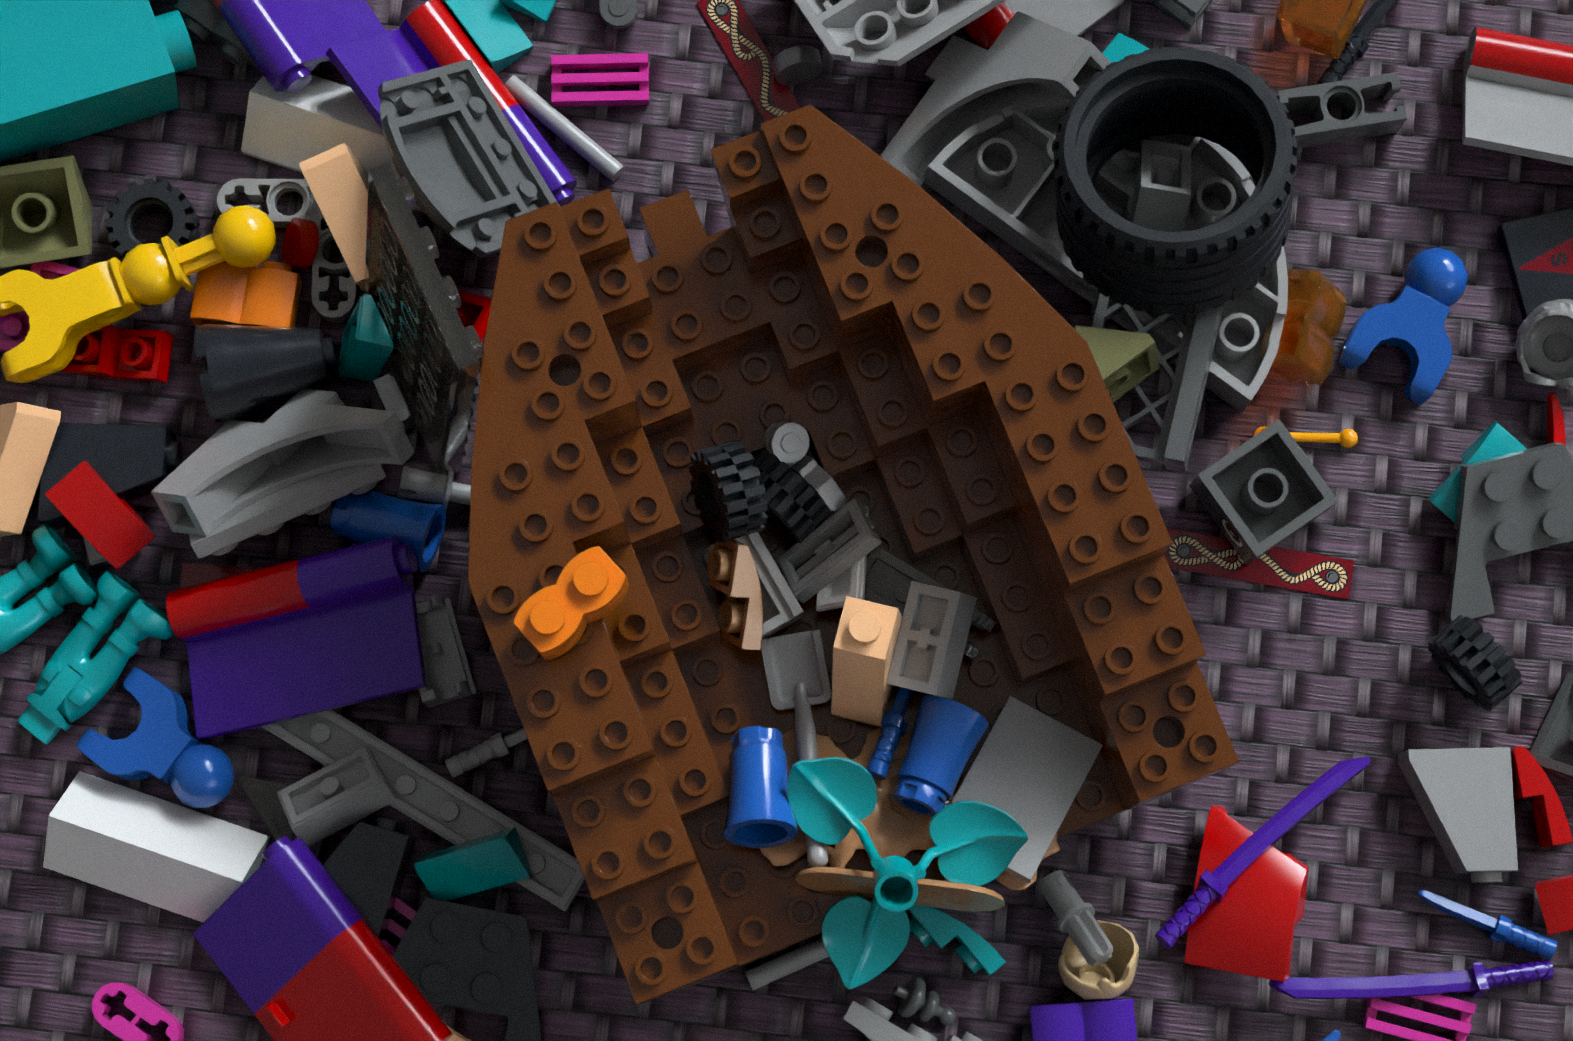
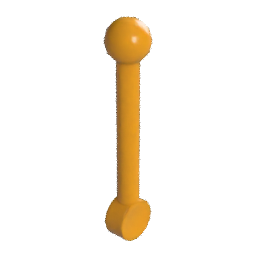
(1347, 437)

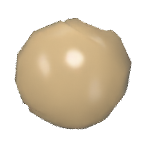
(1108, 978)

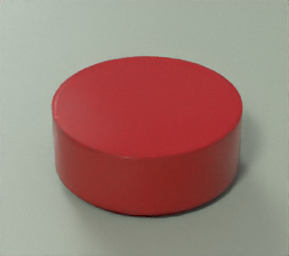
(300, 243)

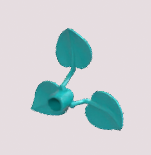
(866, 936)

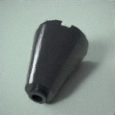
(258, 365)

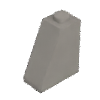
(1467, 806)

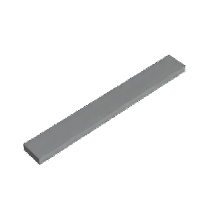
(435, 800)

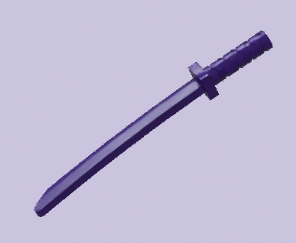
(1215, 885)
(1473, 980)

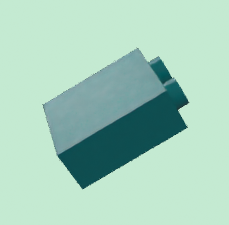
(84, 68)

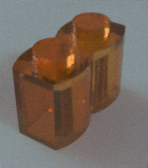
(1311, 322)

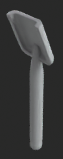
(797, 679)

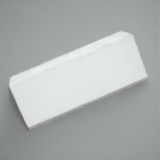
(305, 123)
(149, 847)

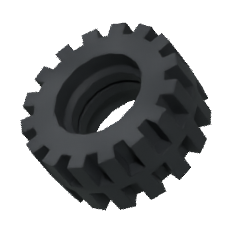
(146, 197)

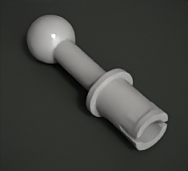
(432, 487)

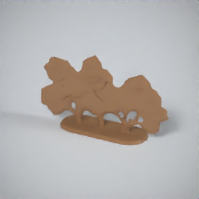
(893, 833)

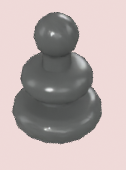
(926, 1005)

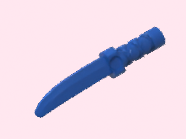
(892, 730)
(1499, 929)

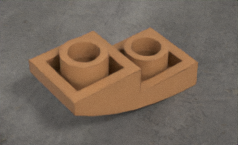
(735, 574)

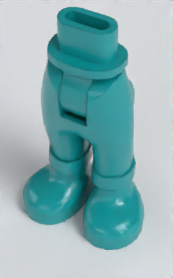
(72, 586)
(73, 681)

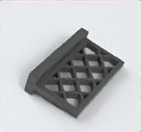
(1187, 381)

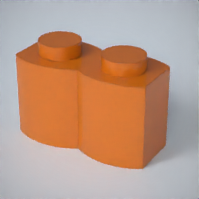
(247, 295)
(583, 594)

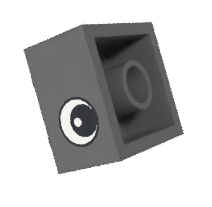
(1263, 492)

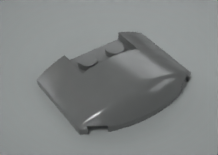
(460, 154)

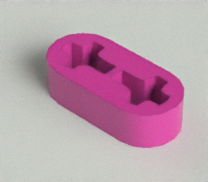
(142, 1006)

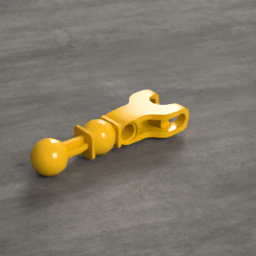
(112, 290)

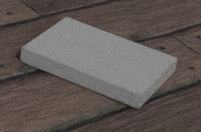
(1033, 774)

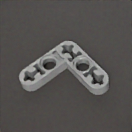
(310, 210)

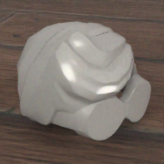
(1546, 344)

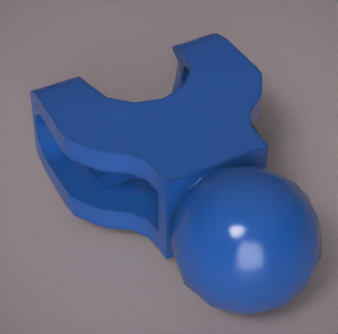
(1414, 321)
(163, 747)

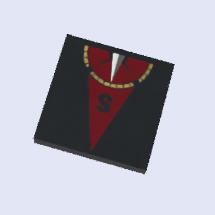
(1539, 258)

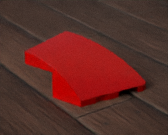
(1257, 918)

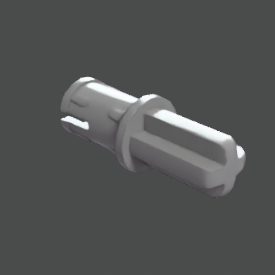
(1076, 917)

